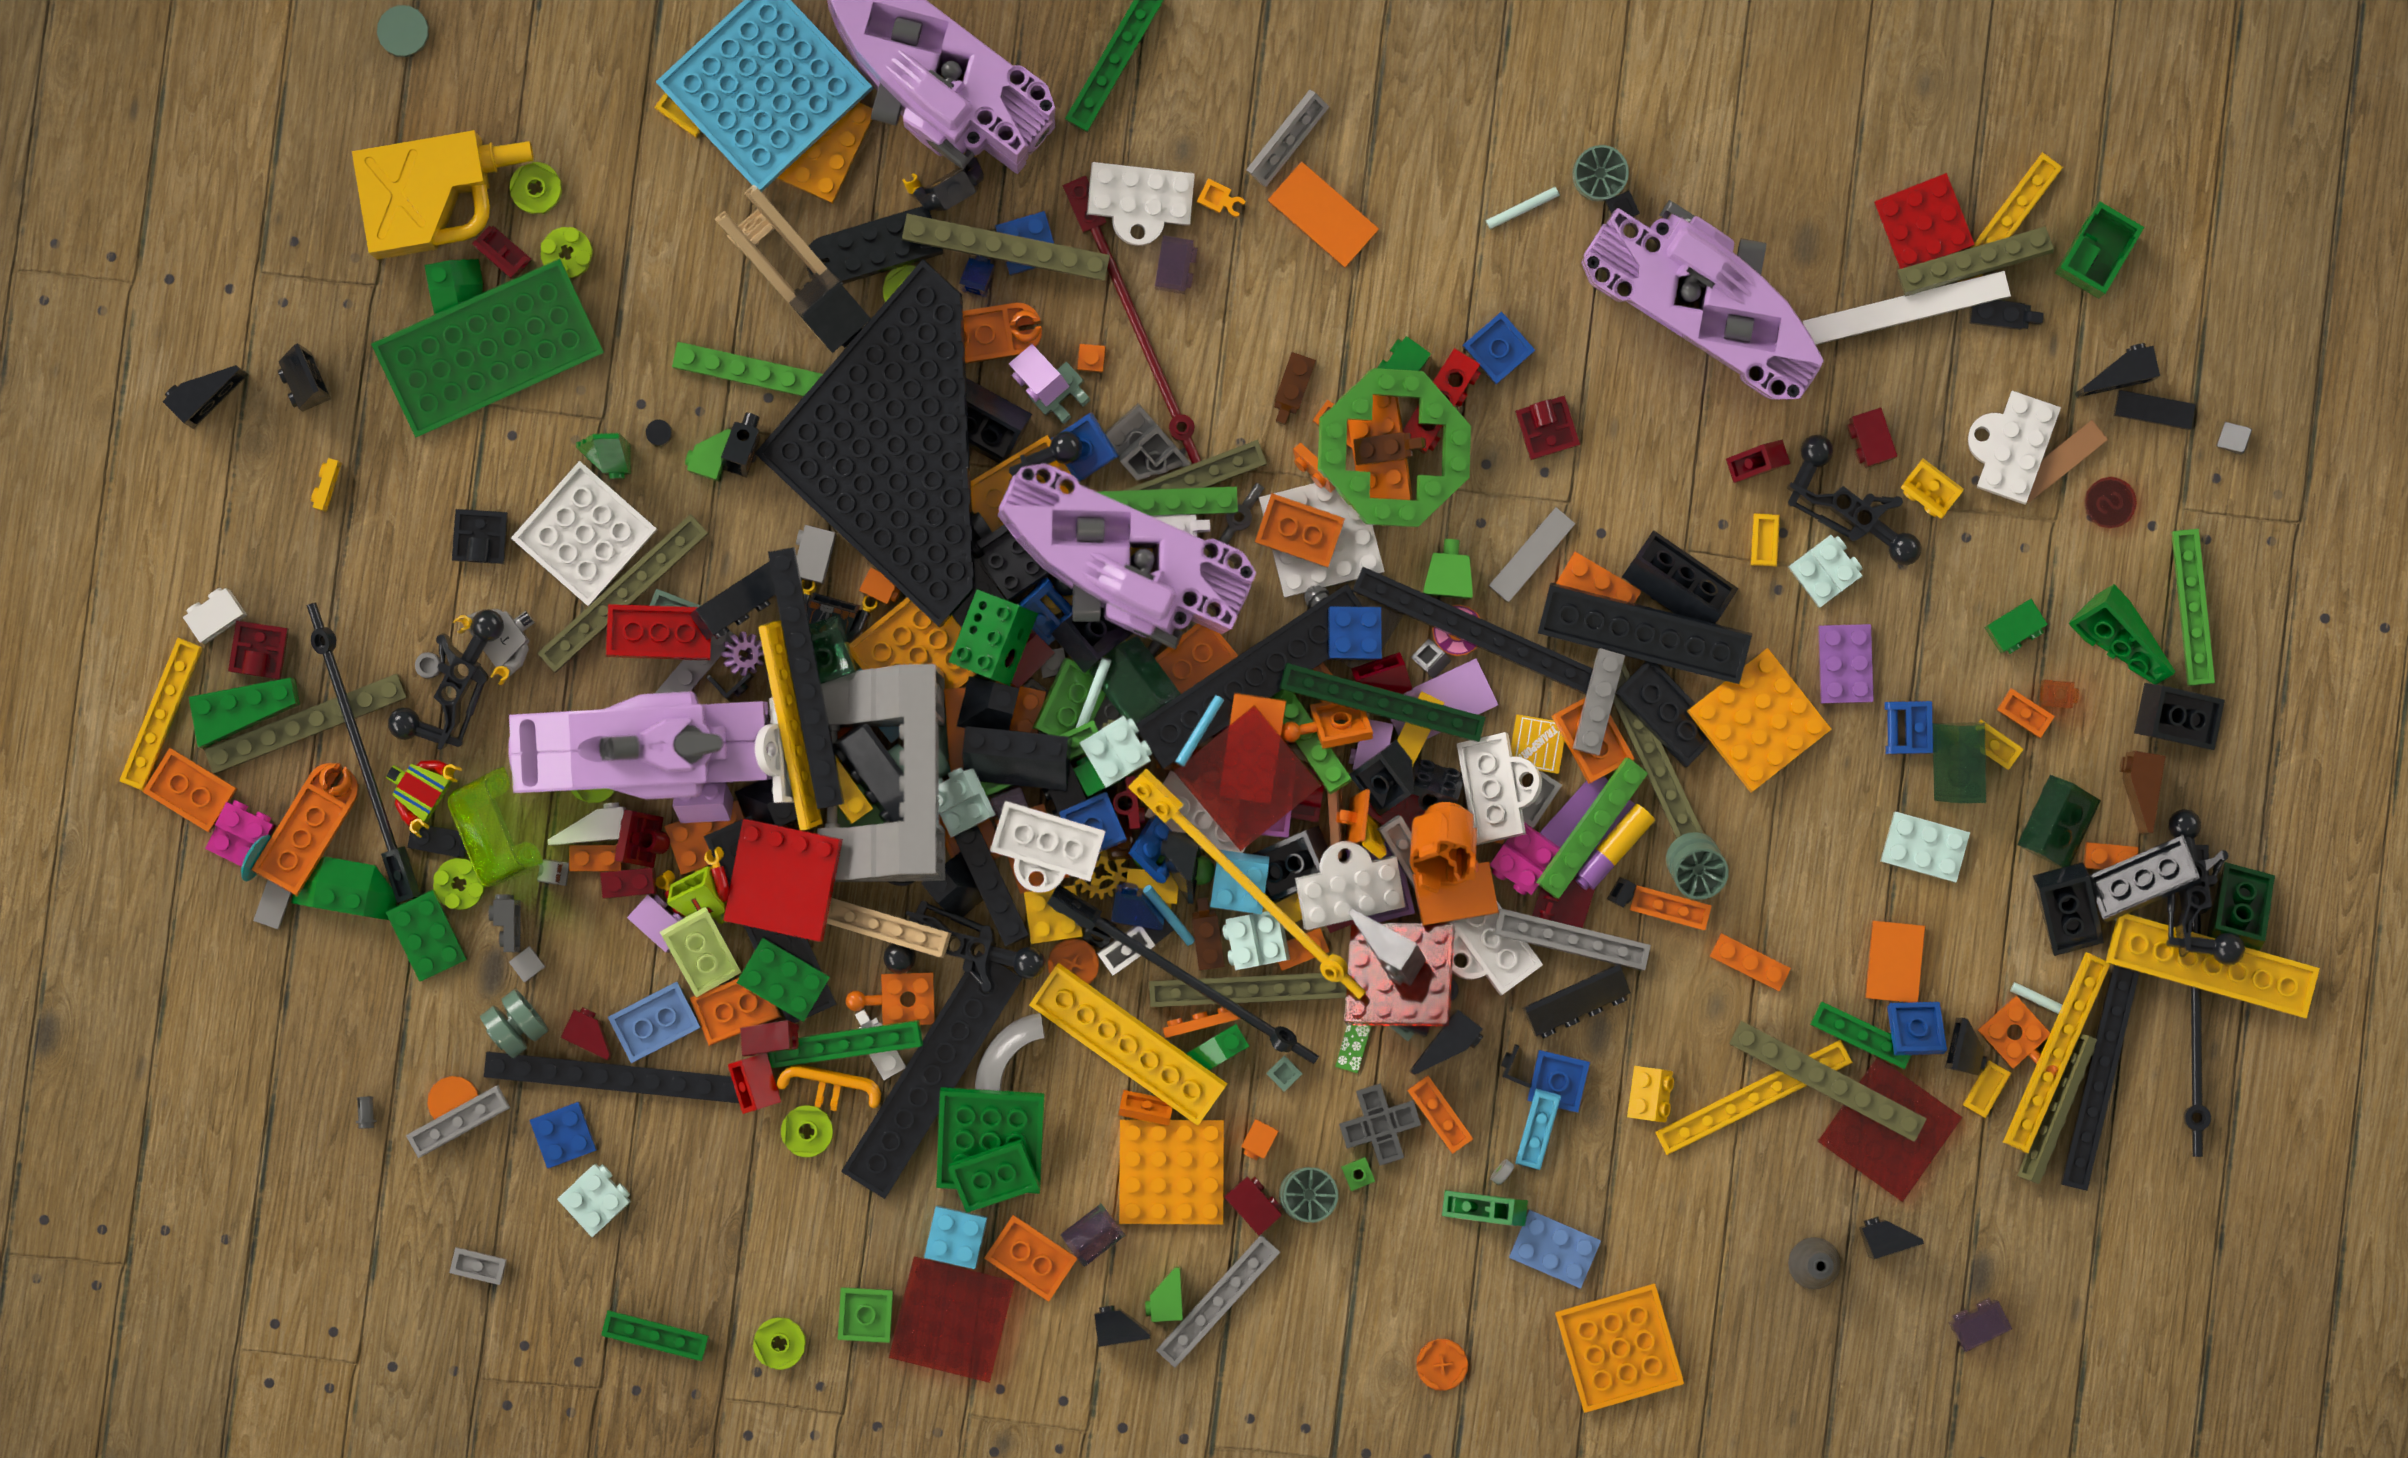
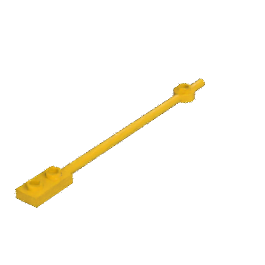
(1166, 806)

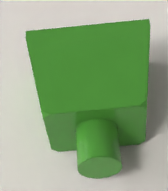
(1449, 573)

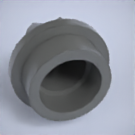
(1315, 595)

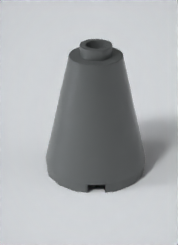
(1804, 1259)

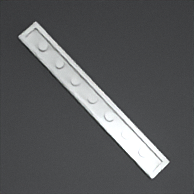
(1908, 308)

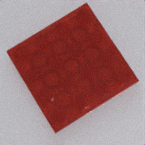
(1247, 778)
(1402, 1005)
(1880, 1152)
(951, 1319)

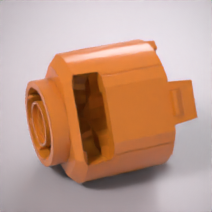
(1443, 846)

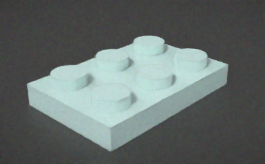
(1925, 847)

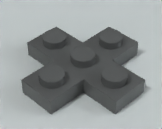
(1379, 1124)

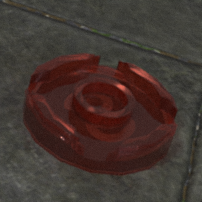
(2110, 502)

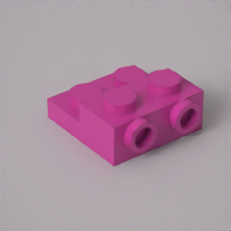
(237, 831)
(1524, 859)

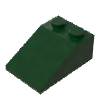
(2242, 905)

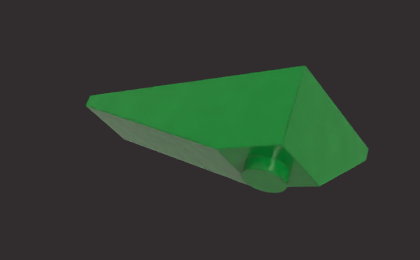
(453, 282)
(608, 453)
(2119, 629)

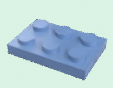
(654, 1022)
(1555, 1249)

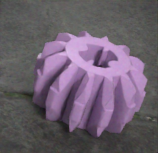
(743, 663)

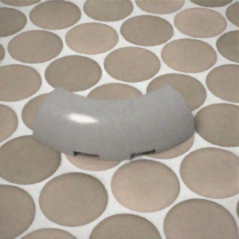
(1004, 1047)

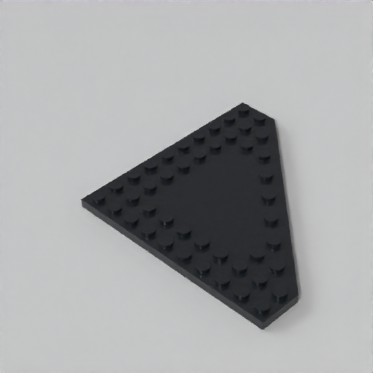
(888, 445)

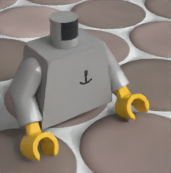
(510, 648)

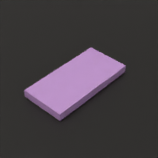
(1460, 689)

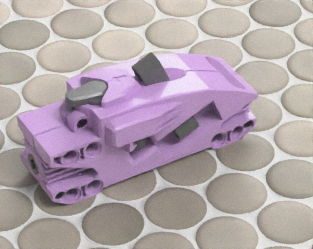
(905, 51)
(1739, 312)
(1087, 547)
(638, 747)

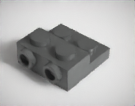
(507, 914)

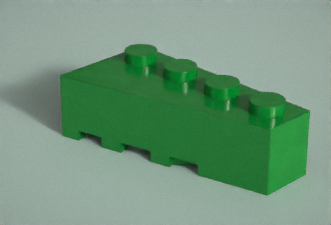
(233, 710)

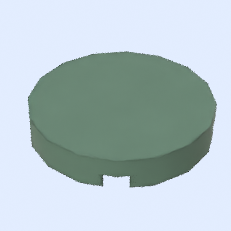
(402, 31)

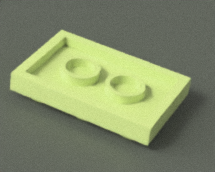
(700, 952)

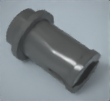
(365, 1112)

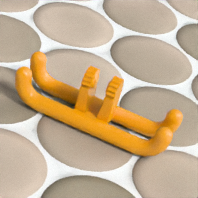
(831, 1077)

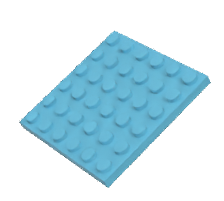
(764, 87)

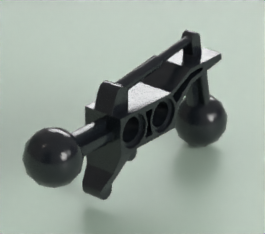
(1065, 449)
(1817, 452)
(405, 723)
(2227, 947)
(1027, 962)

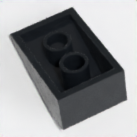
(2131, 369)
(303, 378)
(199, 396)
(1089, 640)
(2179, 716)
(1292, 859)
(2068, 908)
(1449, 1042)

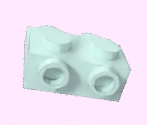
(1826, 570)
(1116, 751)
(963, 801)
(1255, 940)
(595, 1199)

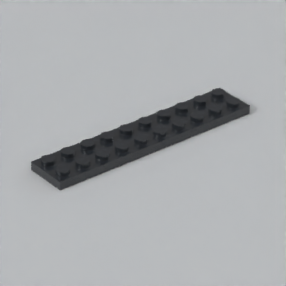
(1254, 673)
(936, 1064)

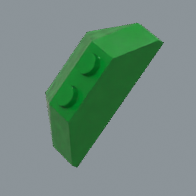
(347, 889)

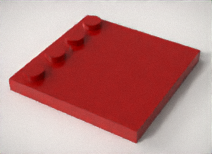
(783, 880)

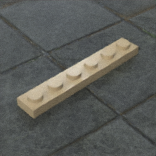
(888, 928)

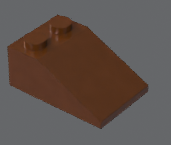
(2142, 783)

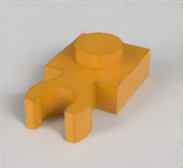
(1217, 196)

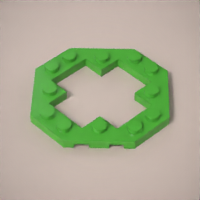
(1433, 410)

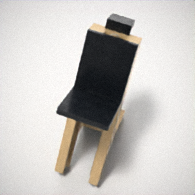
(822, 302)

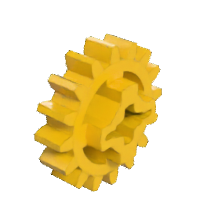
(1095, 883)

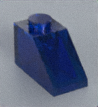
(977, 276)
(1134, 908)

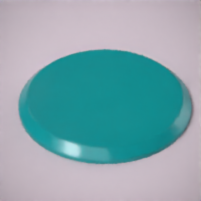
(252, 856)

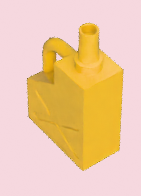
(414, 185)

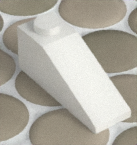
(597, 826)

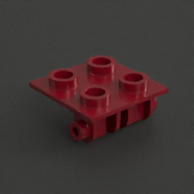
(1568, 909)

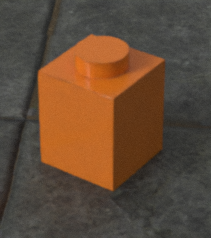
(879, 587)
(1258, 1140)

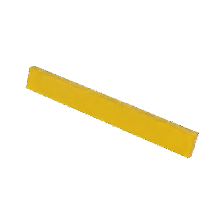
(789, 724)
(2056, 1052)
(1743, 1102)

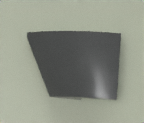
(1143, 445)

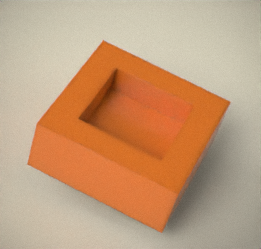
(1091, 358)

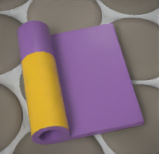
(1616, 842)

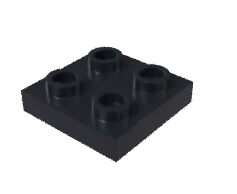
(479, 536)
(1435, 780)

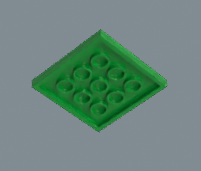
(984, 1120)

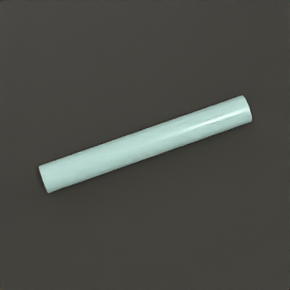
(1522, 208)
(1094, 691)
(2036, 997)

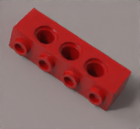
(1457, 364)

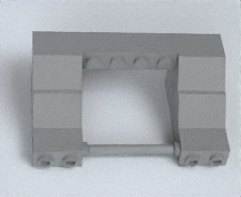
(916, 702)

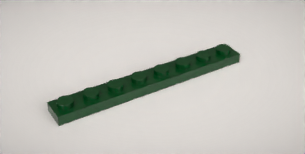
(1382, 702)

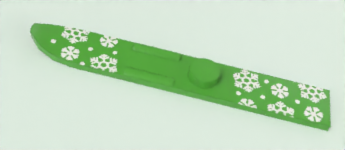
(1353, 1046)

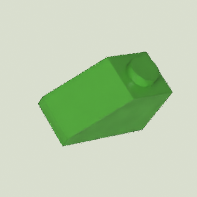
(706, 456)
(1166, 1299)

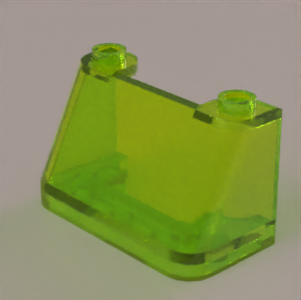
(486, 833)

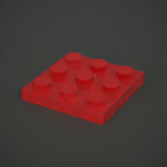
(1924, 222)

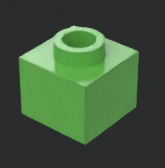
(1349, 1169)

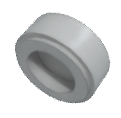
(427, 664)
(1502, 1172)

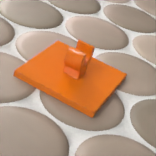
(1356, 817)

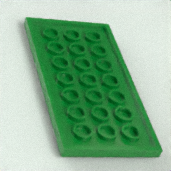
(487, 347)

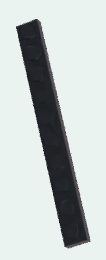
(1473, 630)
(806, 677)
(610, 1077)
(2100, 1078)

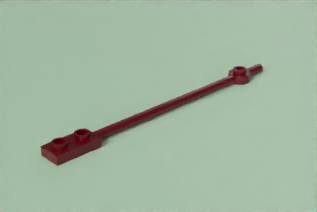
(1077, 194)

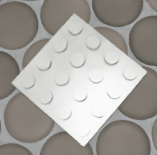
(584, 533)
(1353, 550)

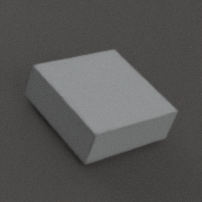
(527, 964)

